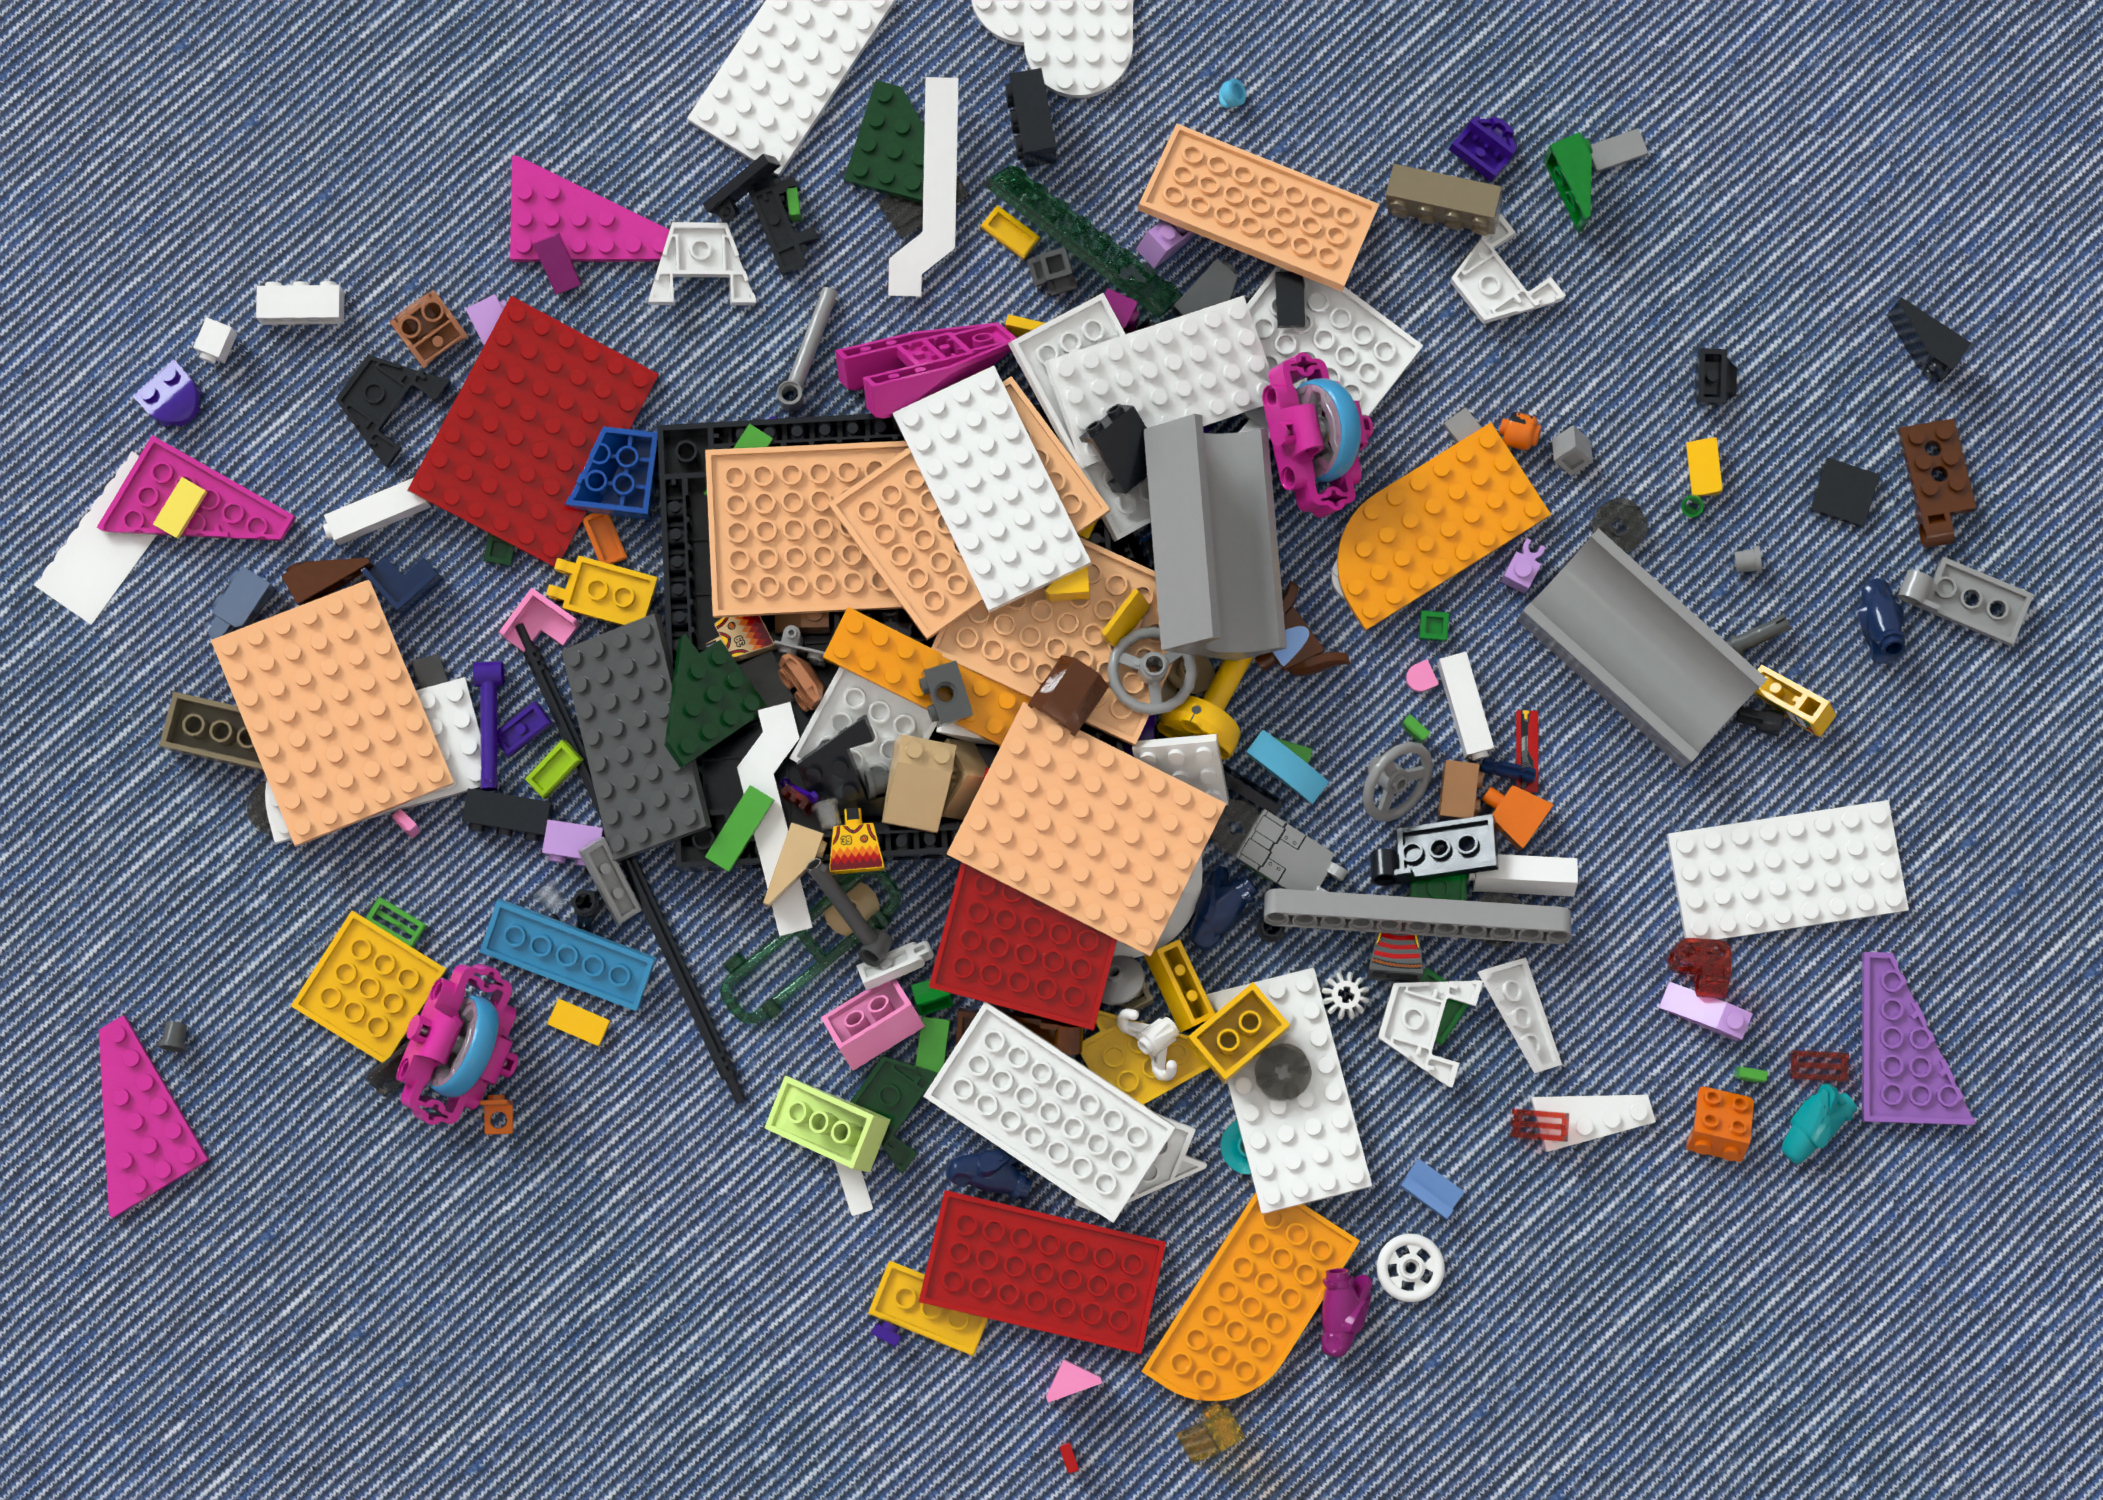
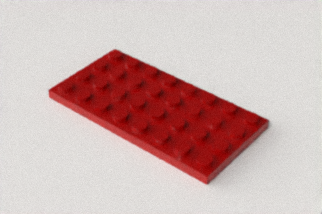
(1042, 1272)

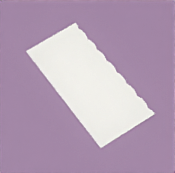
(94, 561)

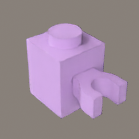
(1522, 568)

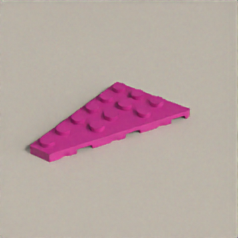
(588, 223)
(224, 512)
(143, 1126)

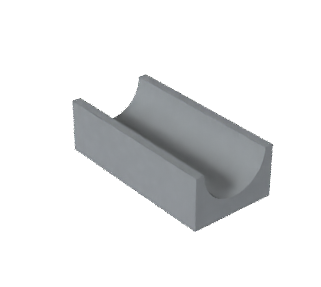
(1214, 541)
(1641, 649)

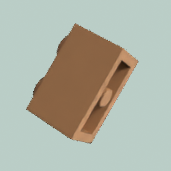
(1459, 790)

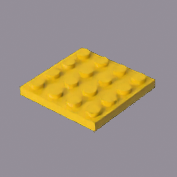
(368, 987)

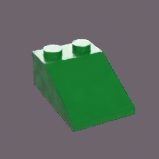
(1571, 170)

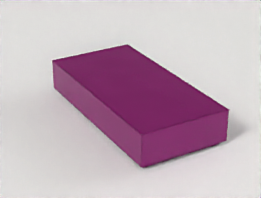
(557, 263)

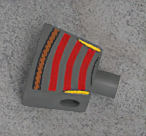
(1396, 958)

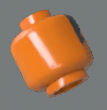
(1520, 431)

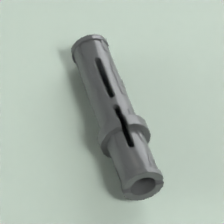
(1759, 634)

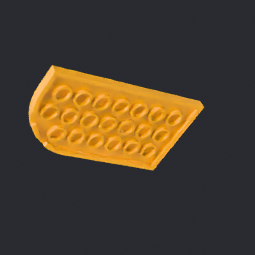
(1434, 525)
(1250, 1303)

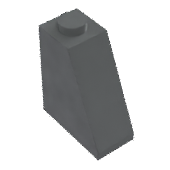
(1211, 288)

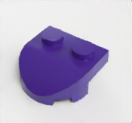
(1485, 146)
(170, 396)

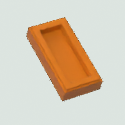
(604, 538)

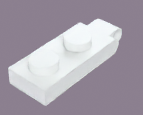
(896, 964)

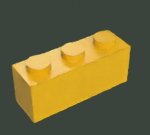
(1180, 985)

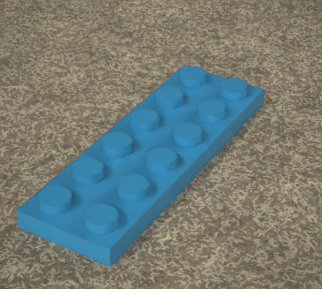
(567, 954)

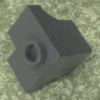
(1053, 269)

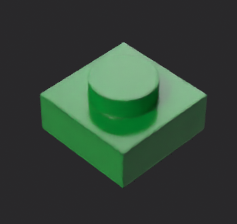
(1433, 626)

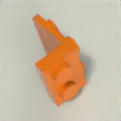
(1721, 1124)

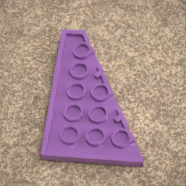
(1900, 1060)

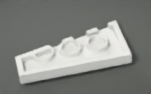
(1521, 1008)
(1593, 1116)

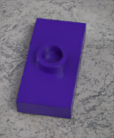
(523, 728)

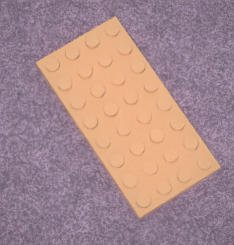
(1258, 207)

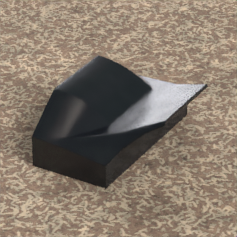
(1714, 377)

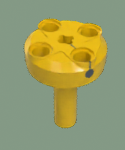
(1207, 714)

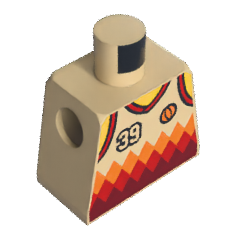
(743, 636)

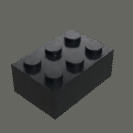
(1031, 118)

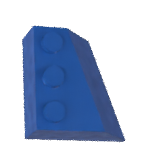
(619, 475)

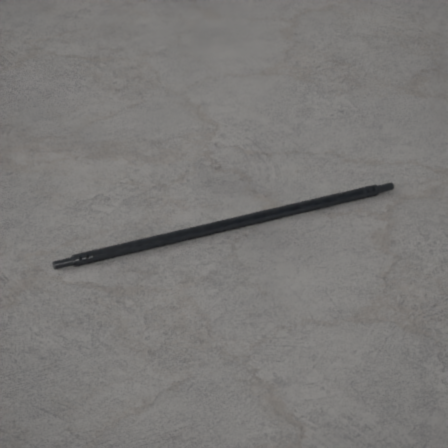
(636, 877)

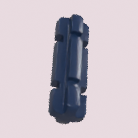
(1508, 770)

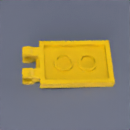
(604, 591)

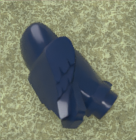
(1881, 621)
(1219, 907)
(991, 1172)

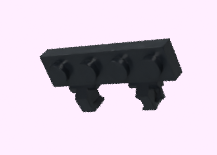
(784, 240)

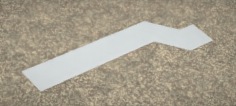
(938, 191)
(758, 770)

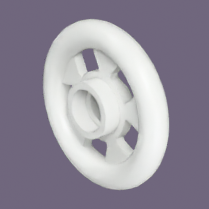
(1393, 1284)

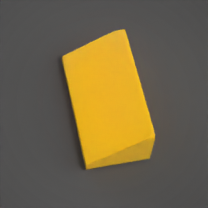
(1704, 467)
(1125, 618)

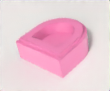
(1421, 677)
(406, 823)

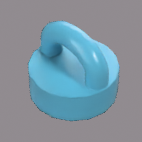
(1232, 94)

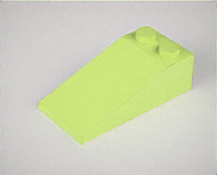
(827, 1124)

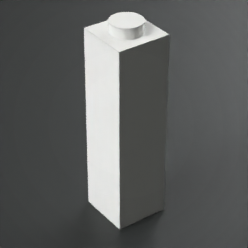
(373, 513)
(1465, 706)
(1529, 876)

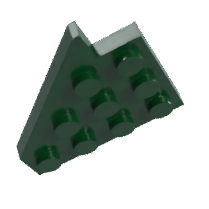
(889, 146)
(707, 700)

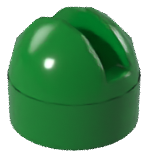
(1689, 510)

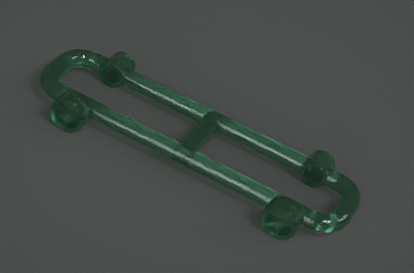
(739, 966)

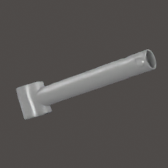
(807, 350)

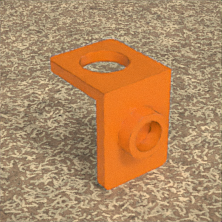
(495, 1104)

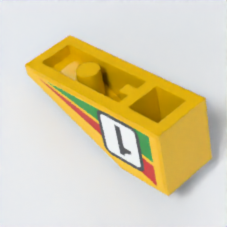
(1796, 702)

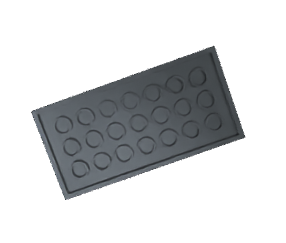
(622, 709)

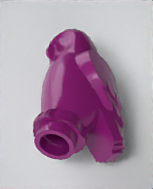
(1343, 1309)

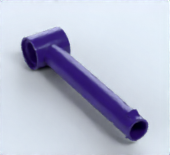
(487, 677)

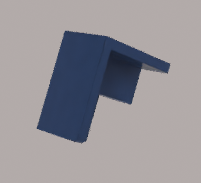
(406, 589)

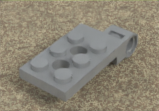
(1945, 598)

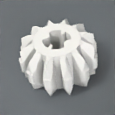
(1353, 990)

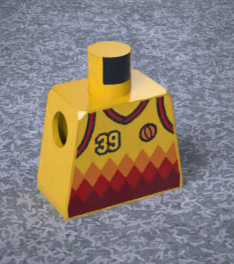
(855, 846)

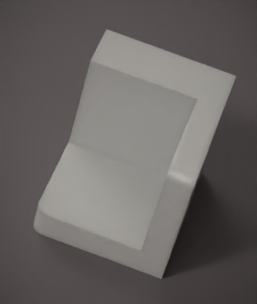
(1572, 450)

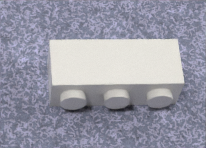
(300, 303)

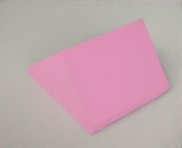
(1071, 1379)

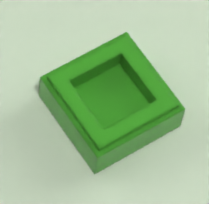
(794, 205)
(1415, 729)
(1750, 1074)

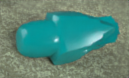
(1817, 1122)

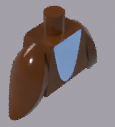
(1303, 652)

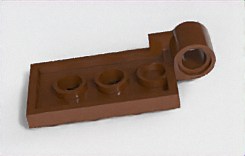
(1936, 499)
(1062, 1035)

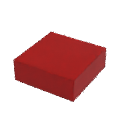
(1068, 1457)

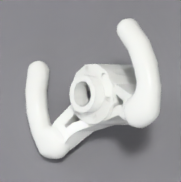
(1152, 1040)

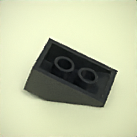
(1928, 341)

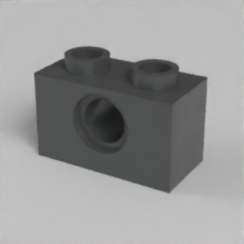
(947, 677)

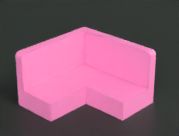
(539, 616)

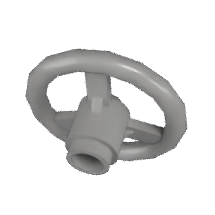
(1153, 680)
(1394, 779)

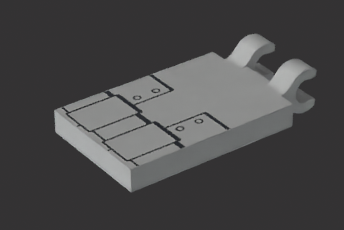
(1287, 855)

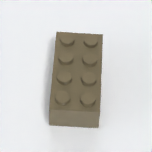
(1444, 199)
(208, 732)

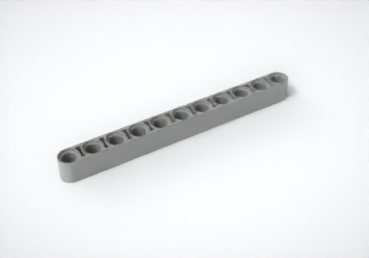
(1417, 916)

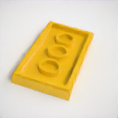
(899, 1304)

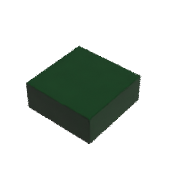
(498, 552)

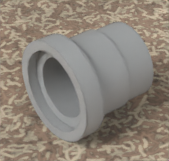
(1748, 560)

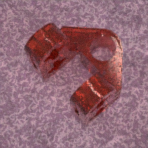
(1707, 965)

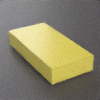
(180, 508)

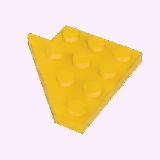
(1124, 1065)

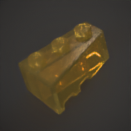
(1211, 1433)

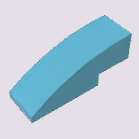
(1287, 767)

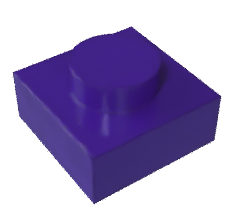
(887, 1332)

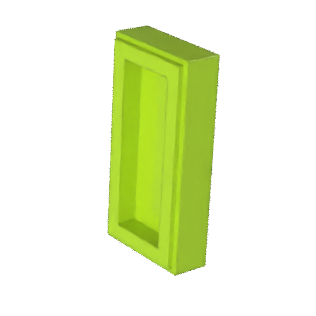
(554, 769)

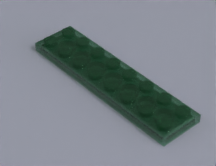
(1084, 240)

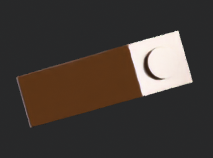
(319, 578)

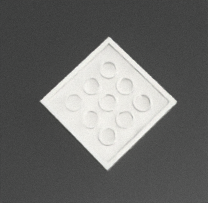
(888, 715)

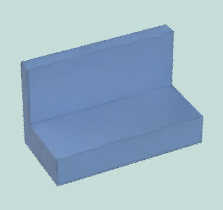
(1431, 1189)

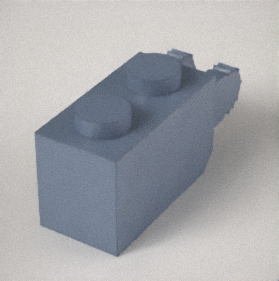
(240, 602)

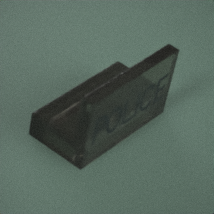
(384, 1075)

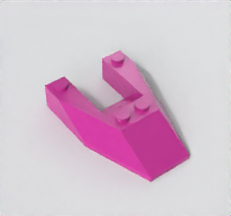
(919, 363)

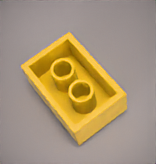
(1238, 1033)

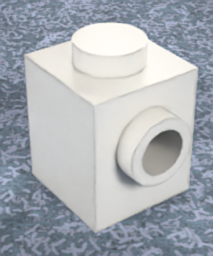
(214, 341)

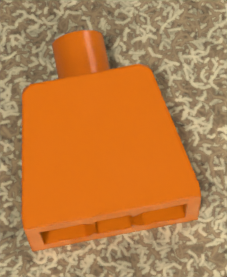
(1517, 813)

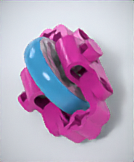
(1315, 434)
(458, 1044)

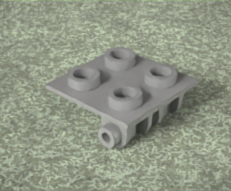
(792, 643)

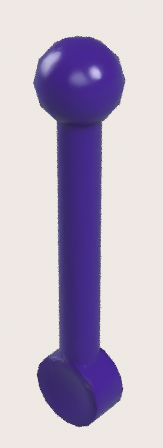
(812, 796)

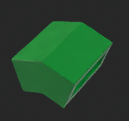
(930, 999)

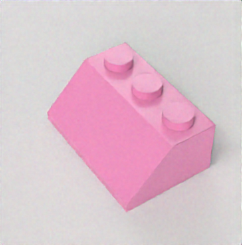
(872, 1023)

